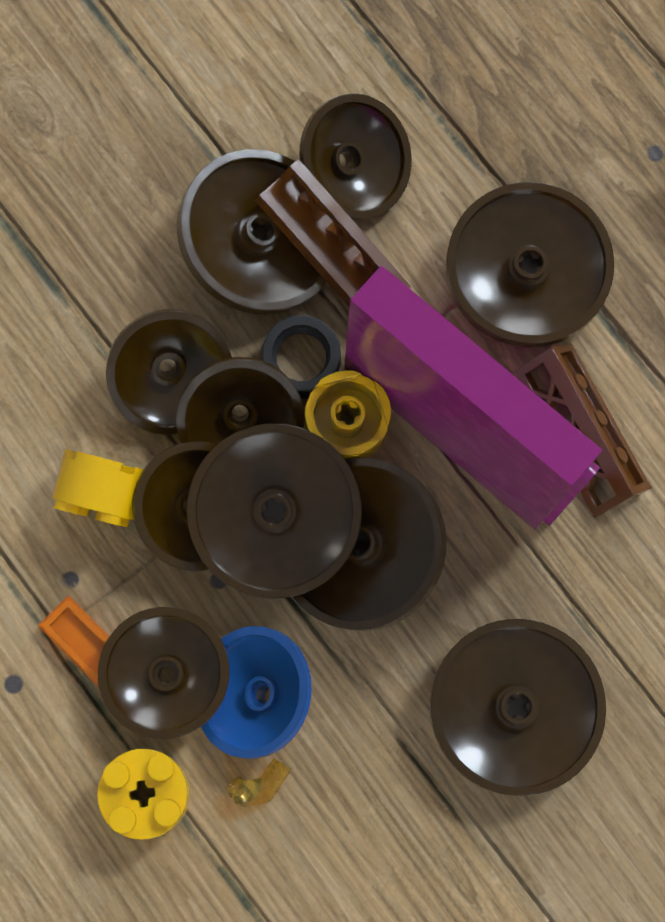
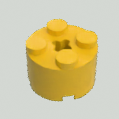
(362, 400)
(97, 485)
(124, 777)

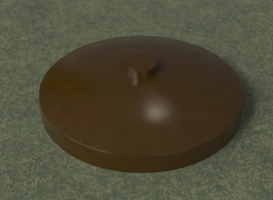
(235, 244)
(529, 264)
(274, 511)
(394, 555)
(518, 707)

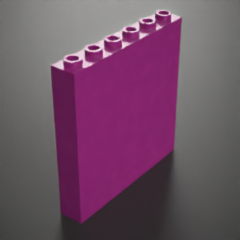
(467, 401)

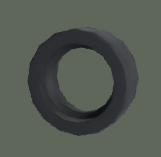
(310, 326)

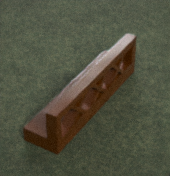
(323, 242)
(594, 421)

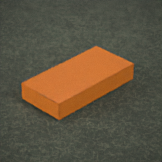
(76, 636)

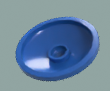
(245, 721)

